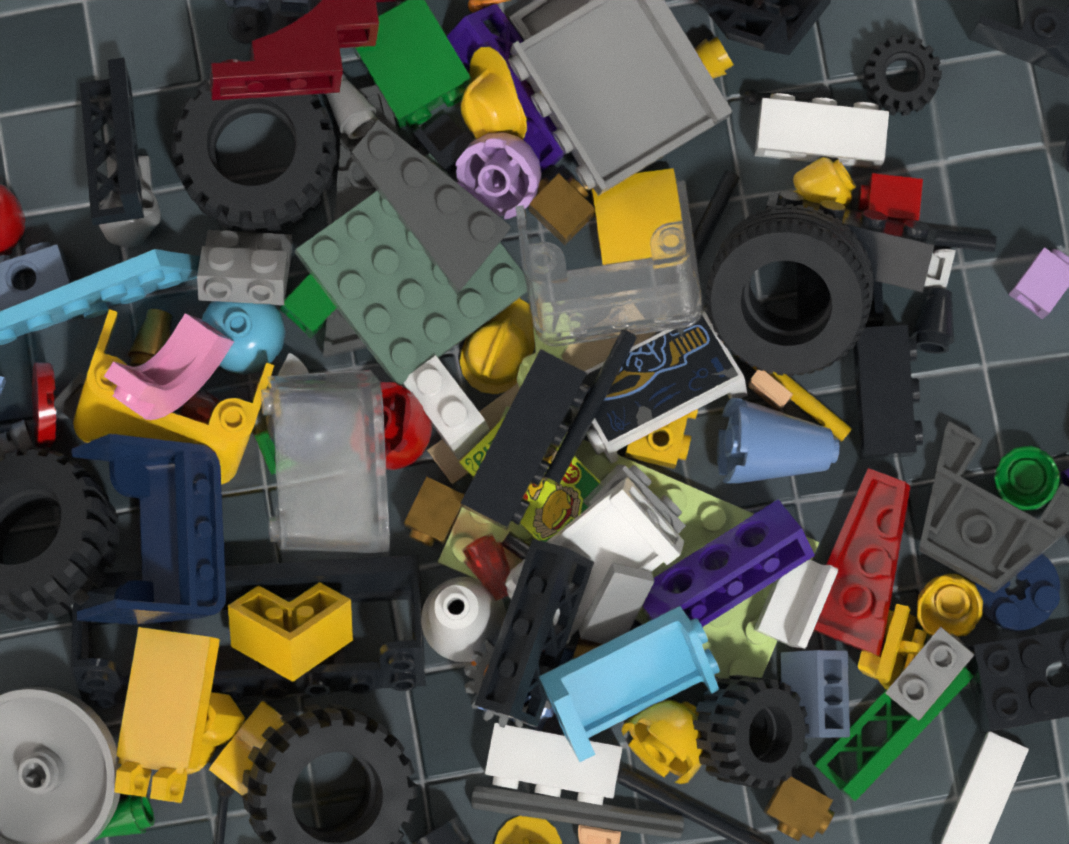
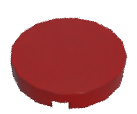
(43, 404)

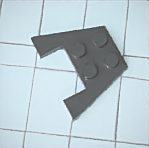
(976, 529)

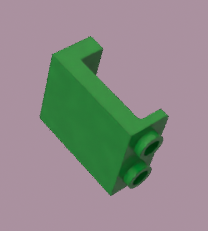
(414, 64)

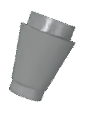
(352, 110)

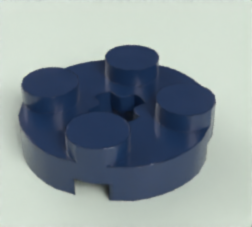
(1037, 605)

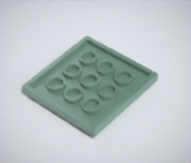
(396, 293)

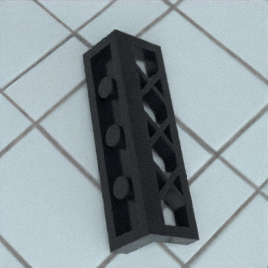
(121, 147)
(531, 629)

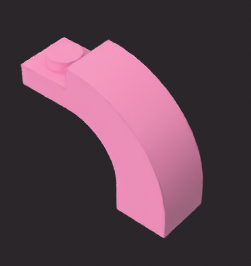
(174, 372)

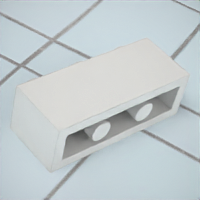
(820, 130)
(551, 764)

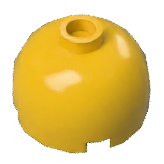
(666, 738)

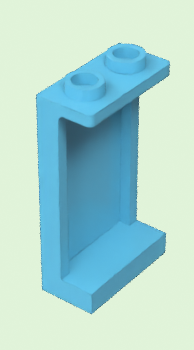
(628, 677)

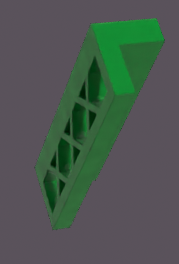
(891, 748)

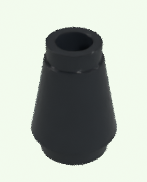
(935, 323)

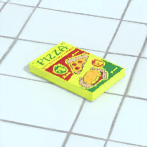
(550, 505)

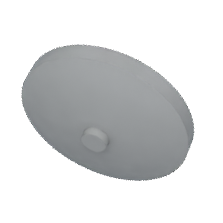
(54, 768)

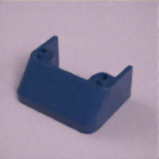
(178, 529)

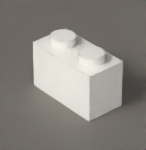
(447, 407)

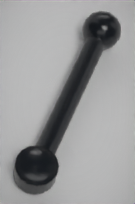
(752, 96)
(225, 793)

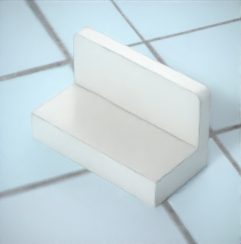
(796, 603)

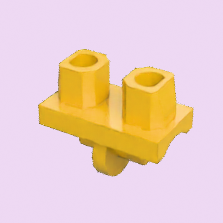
(900, 648)

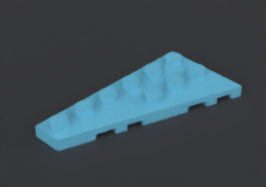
(95, 293)

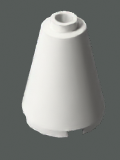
(461, 634)

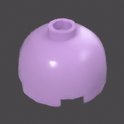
(500, 172)

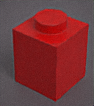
(893, 196)

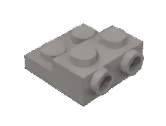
(244, 267)

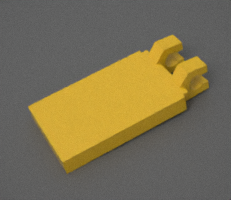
(165, 712)

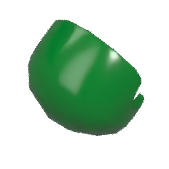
(1027, 478)

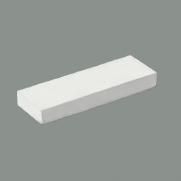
(985, 791)

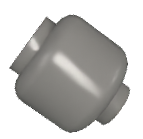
(132, 232)

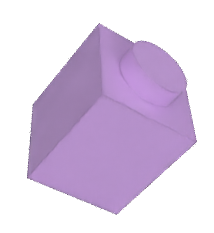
(1043, 282)

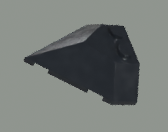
(766, 24)

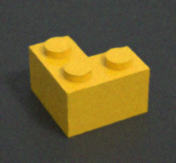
(290, 634)

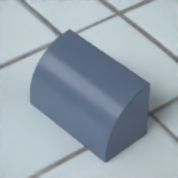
(823, 686)

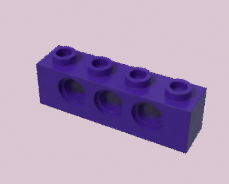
(731, 567)

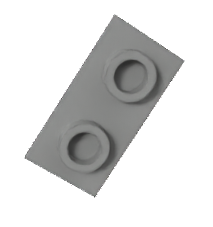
(930, 673)

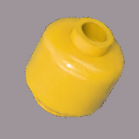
(824, 181)

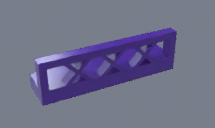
(469, 37)

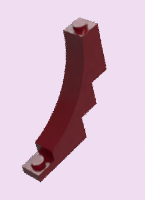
(300, 56)

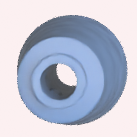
(771, 444)

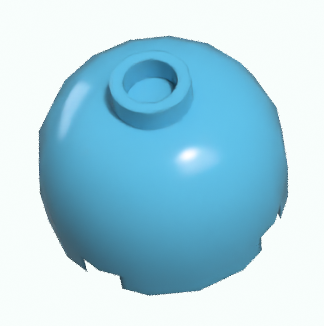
(256, 334)

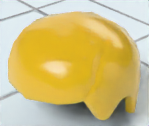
(951, 604)

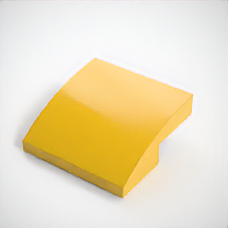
(633, 212)

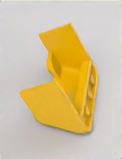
(103, 414)

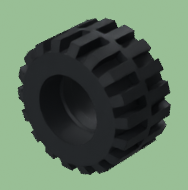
(775, 737)

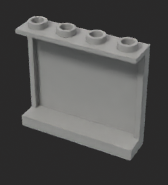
(619, 87)

